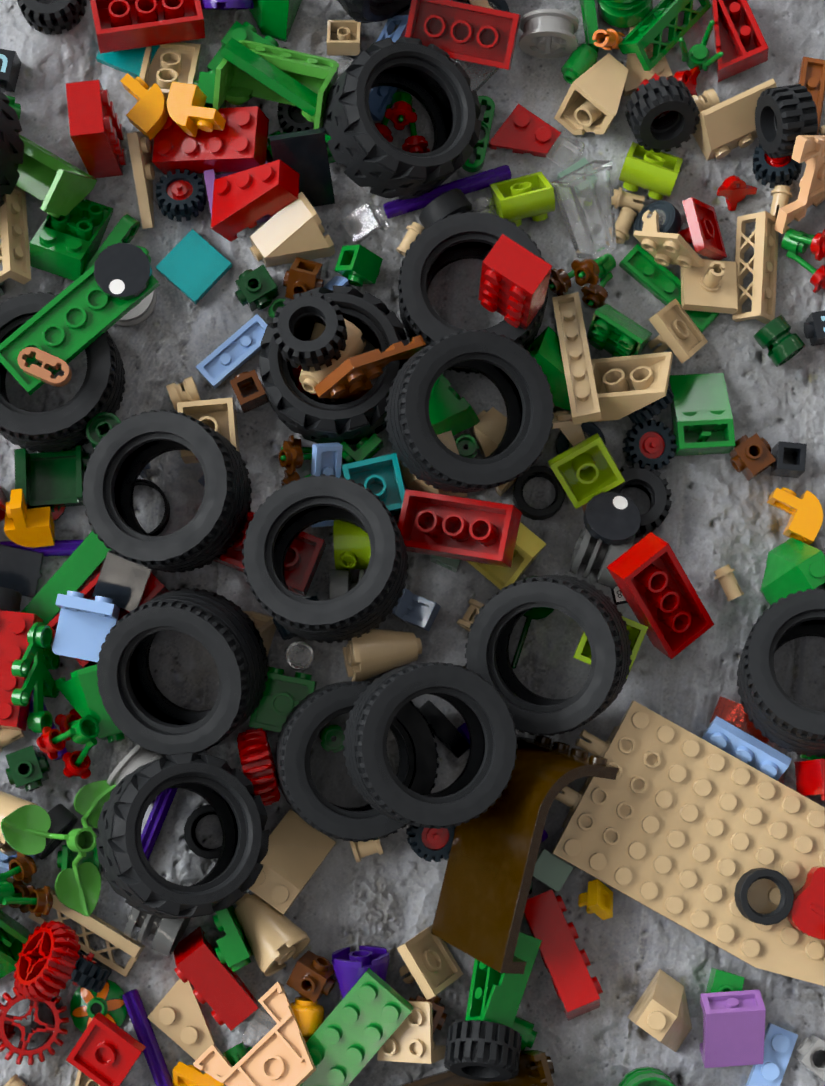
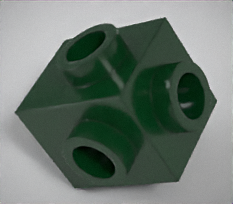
(256, 288)
(19, 763)

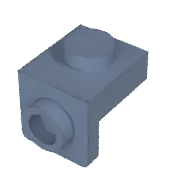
(416, 610)

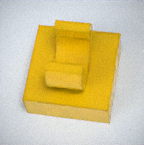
(598, 900)

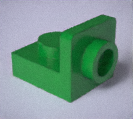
(365, 449)

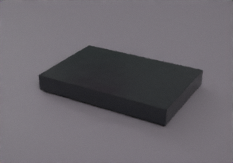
(308, 156)

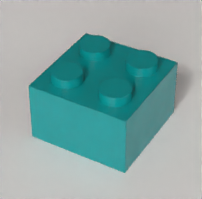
(382, 477)

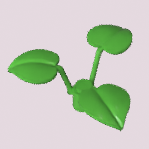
(27, 834)

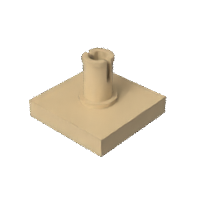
(710, 287)
(676, 332)
(429, 963)

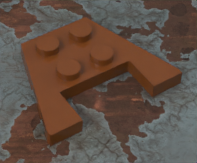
(353, 376)

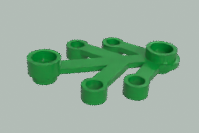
(39, 677)

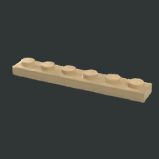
(576, 359)

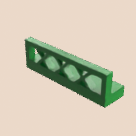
(651, 29)

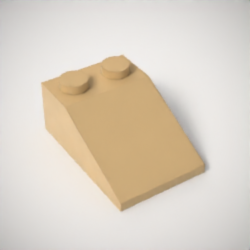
(171, 64)
(630, 382)
(291, 861)

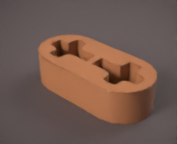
(47, 360)

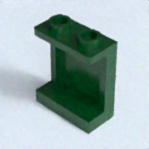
(51, 477)

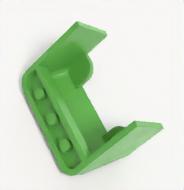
(310, 70)
(52, 180)

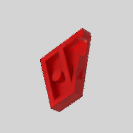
(525, 134)

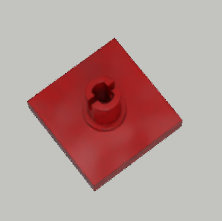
(703, 229)
(105, 1052)

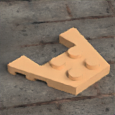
(812, 185)
(275, 1060)

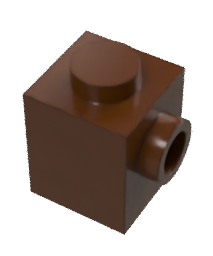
(249, 390)

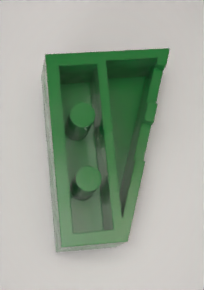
(496, 994)

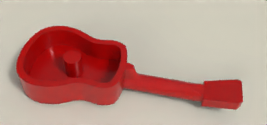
(809, 905)

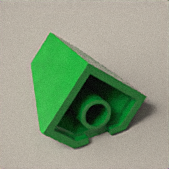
(275, 17)
(548, 355)
(449, 410)
(791, 569)
(85, 698)

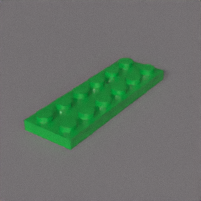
(67, 325)
(355, 1031)

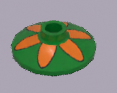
(109, 998)

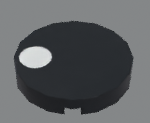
(122, 271)
(612, 518)

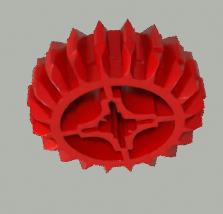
(259, 764)
(46, 961)
(53, 1028)

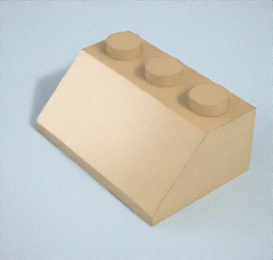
(729, 123)

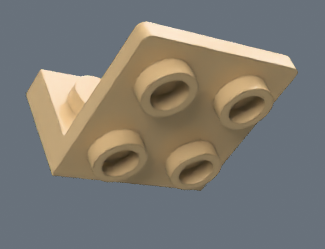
(413, 1038)

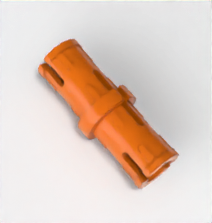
(607, 39)

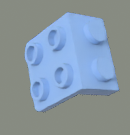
(83, 625)

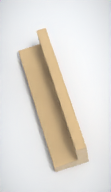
(14, 238)
(762, 266)
(102, 929)

